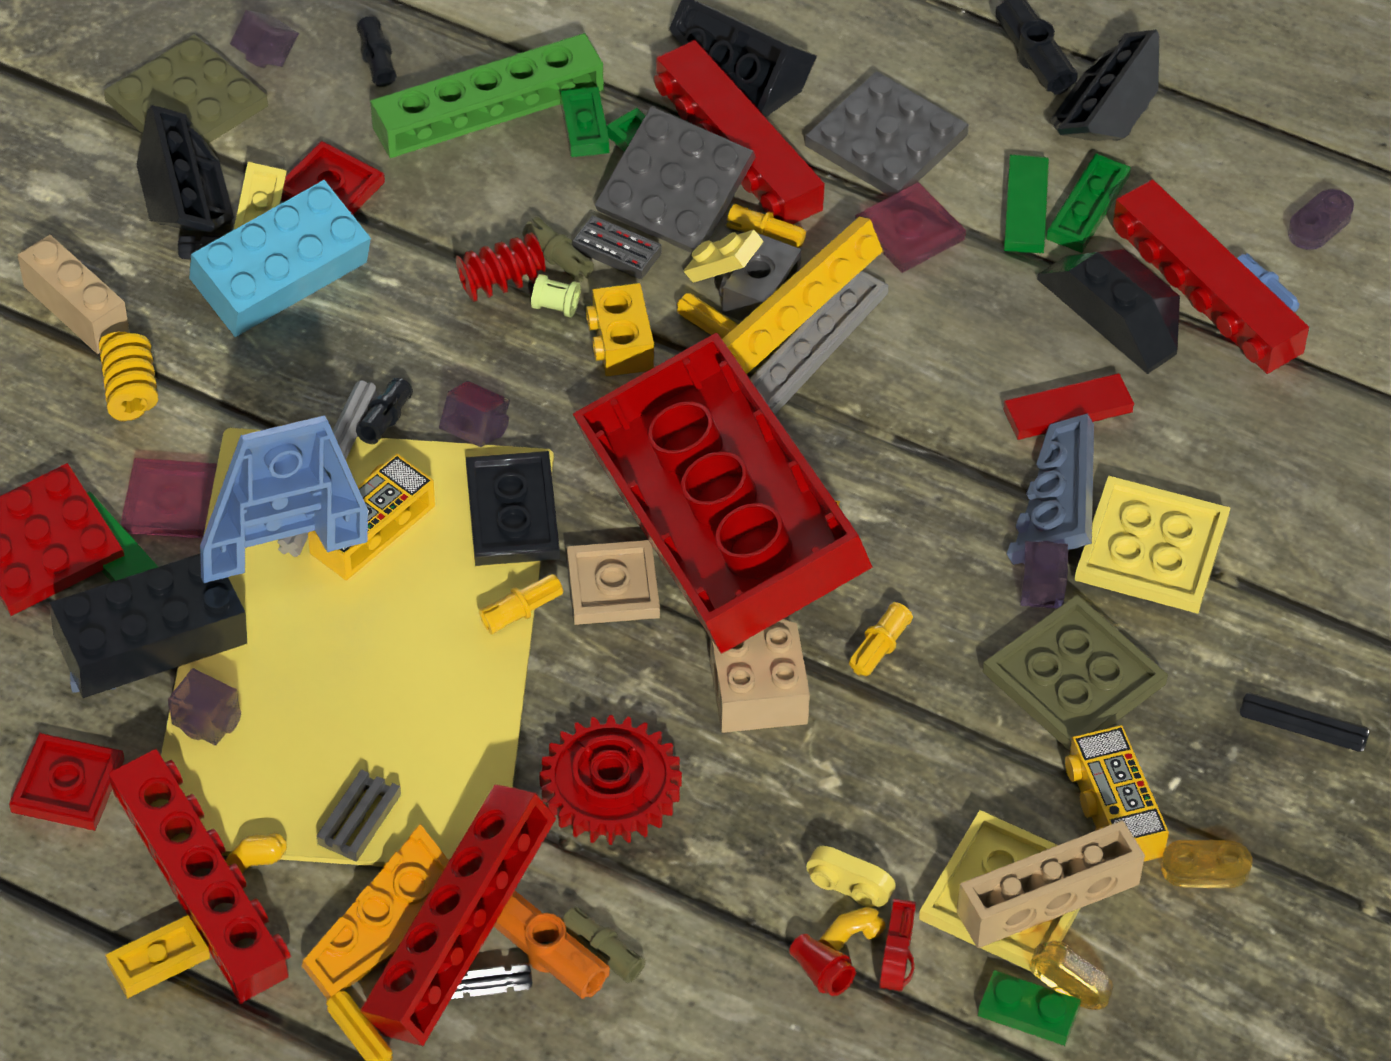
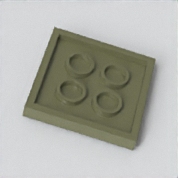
(192, 82)
(1074, 672)

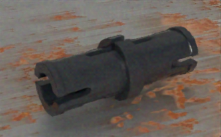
(376, 51)
(376, 422)

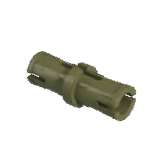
(559, 250)
(603, 944)

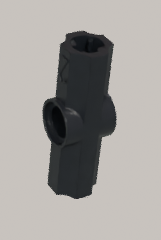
(1036, 45)

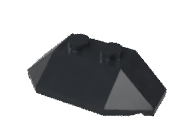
(1112, 91)
(181, 174)
(1120, 303)

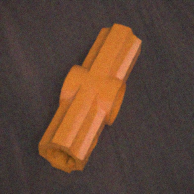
(562, 958)

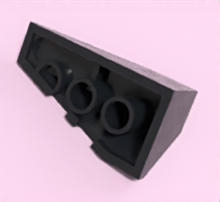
(757, 62)

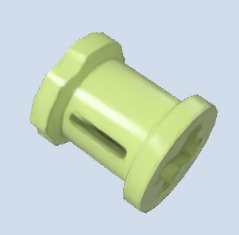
(555, 295)

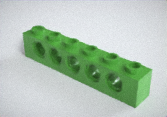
(484, 95)

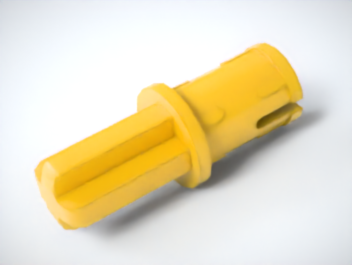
(745, 220)
(520, 603)
(880, 639)

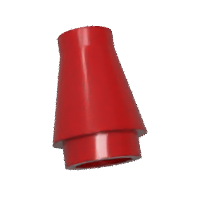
(824, 966)

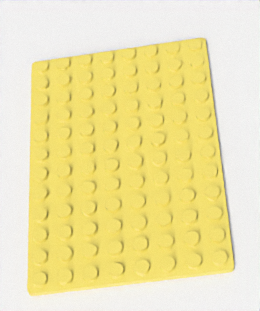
(366, 678)

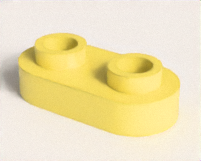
(851, 876)

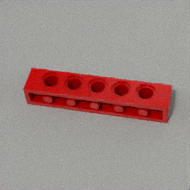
(458, 915)
(245, 969)

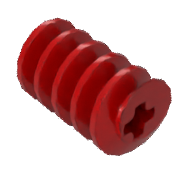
(500, 266)

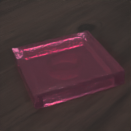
(913, 227)
(168, 497)

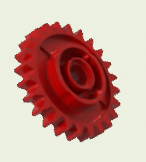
(644, 784)

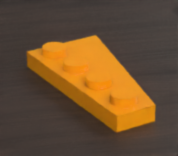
(378, 917)

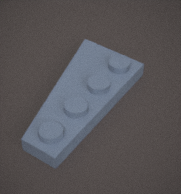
(1063, 490)

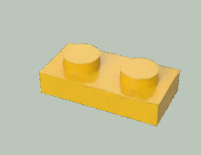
(157, 956)

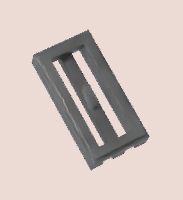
(374, 788)

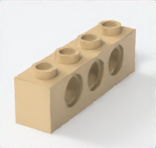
(1050, 884)

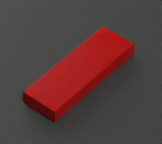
(1098, 397)

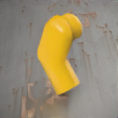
(258, 850)
(852, 922)

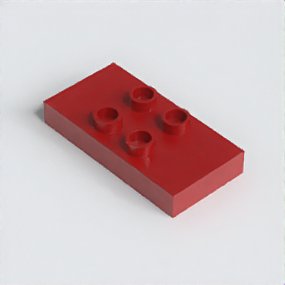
(722, 492)

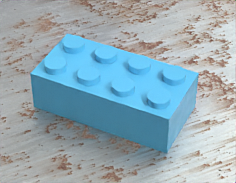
(279, 258)

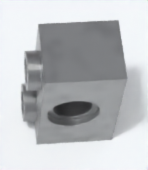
(760, 278)

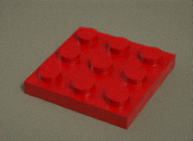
(50, 539)

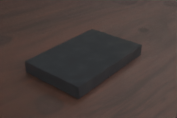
(512, 508)

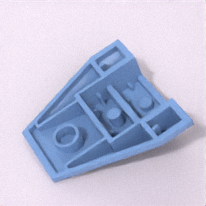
(281, 487)

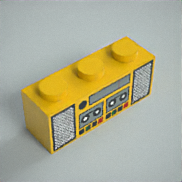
(395, 500)
(1116, 787)

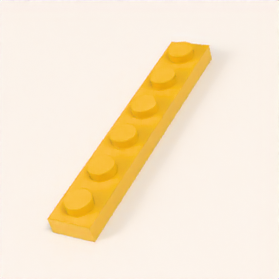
(803, 294)

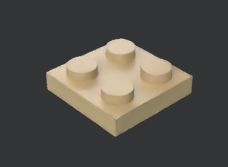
(613, 582)

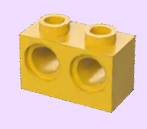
(622, 329)

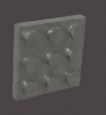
(886, 135)
(675, 180)

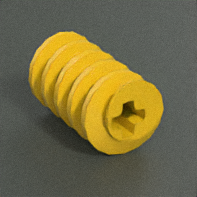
(128, 375)

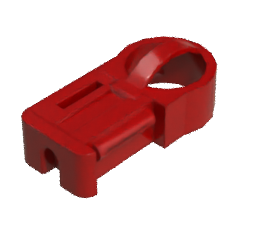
(898, 946)

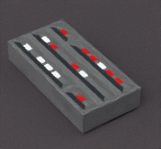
(617, 247)

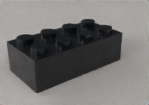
(146, 625)

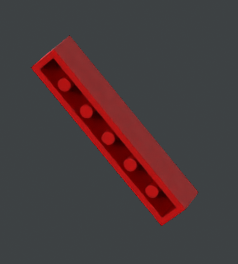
(716, 104)
(1210, 276)

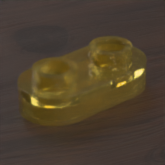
(1207, 864)
(1071, 974)

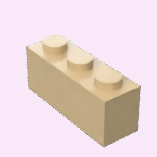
(72, 292)

